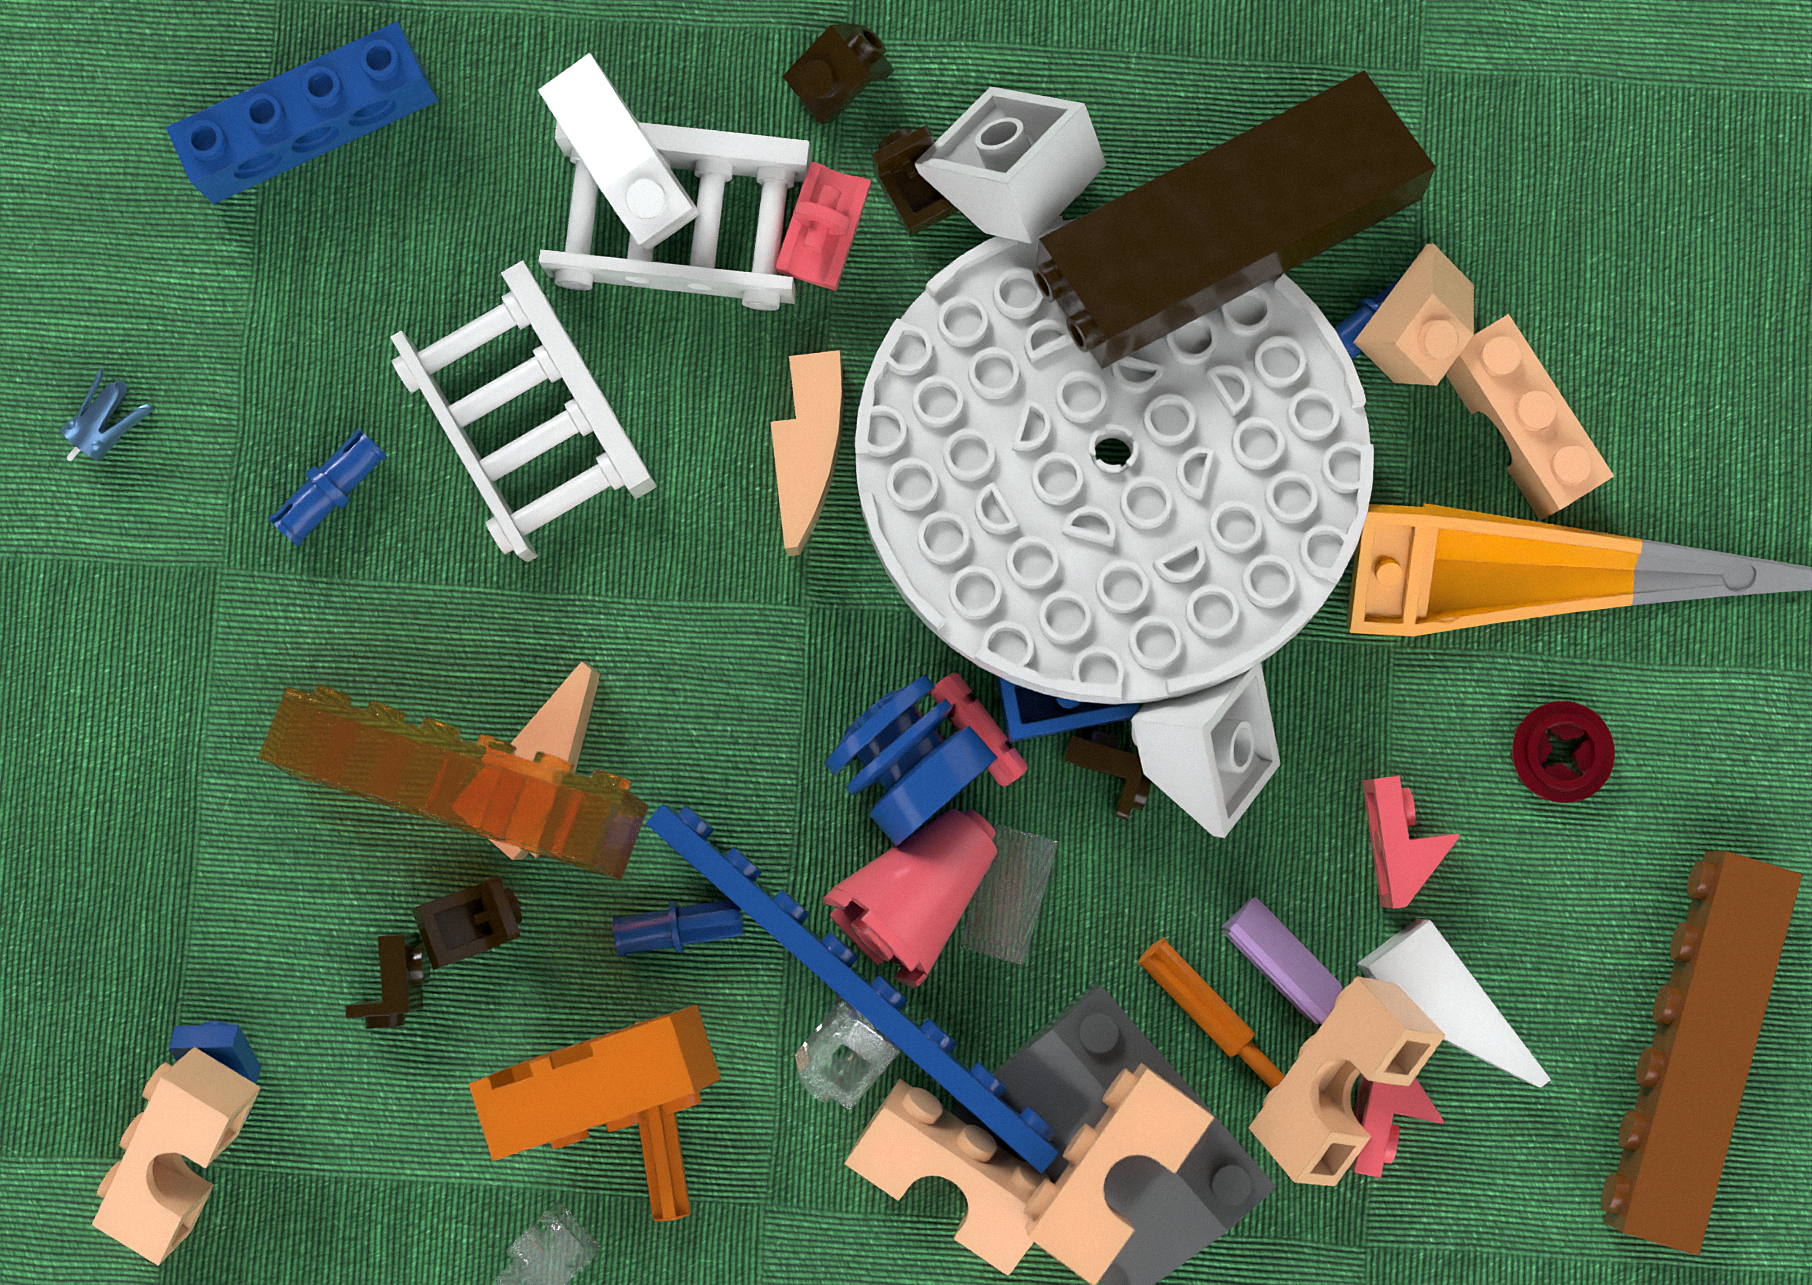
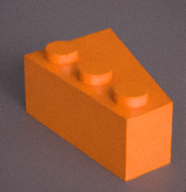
(596, 1084)

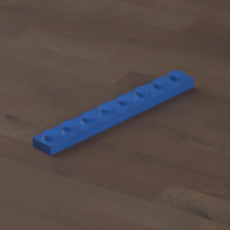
(876, 1001)

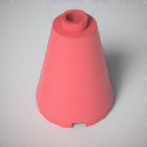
(915, 893)

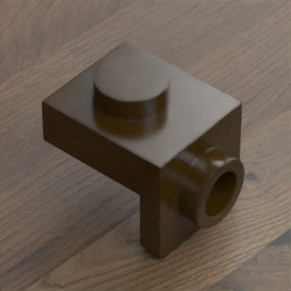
(838, 69)
(909, 194)
(1102, 754)
(468, 922)
(402, 972)

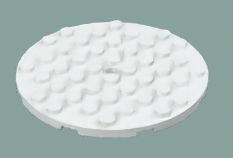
(1091, 571)

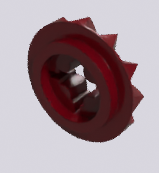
(1591, 758)

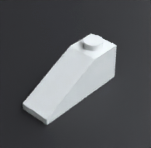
(618, 153)
(1451, 997)

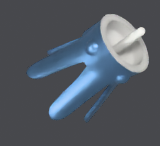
(87, 427)

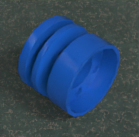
(909, 758)

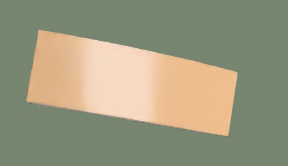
(808, 445)

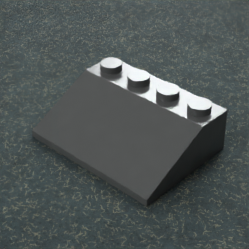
(1064, 1079)

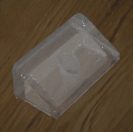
(1010, 895)

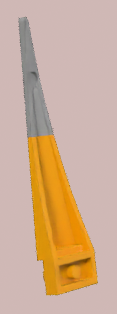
(1468, 568)

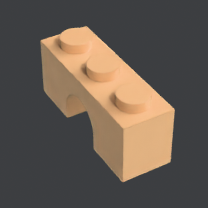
(1548, 446)
(1309, 1114)
(1142, 1119)
(920, 1139)
(152, 1193)

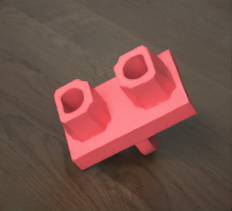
(823, 226)

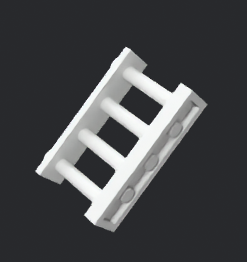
(714, 159)
(552, 360)

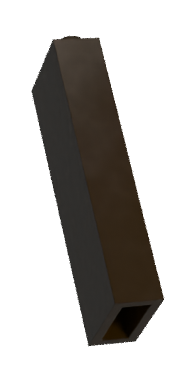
(1231, 219)

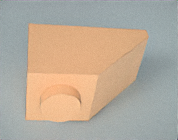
(1421, 321)

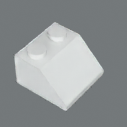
(1014, 161)
(1210, 748)

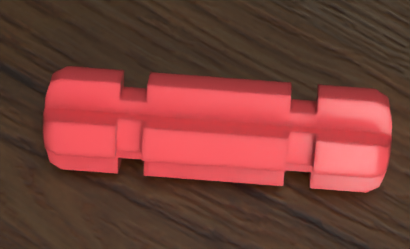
(972, 713)

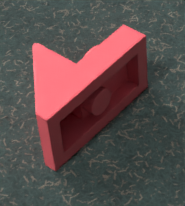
(1399, 862)
(1375, 1111)

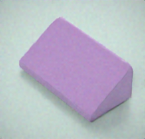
(1283, 960)

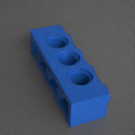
(302, 113)

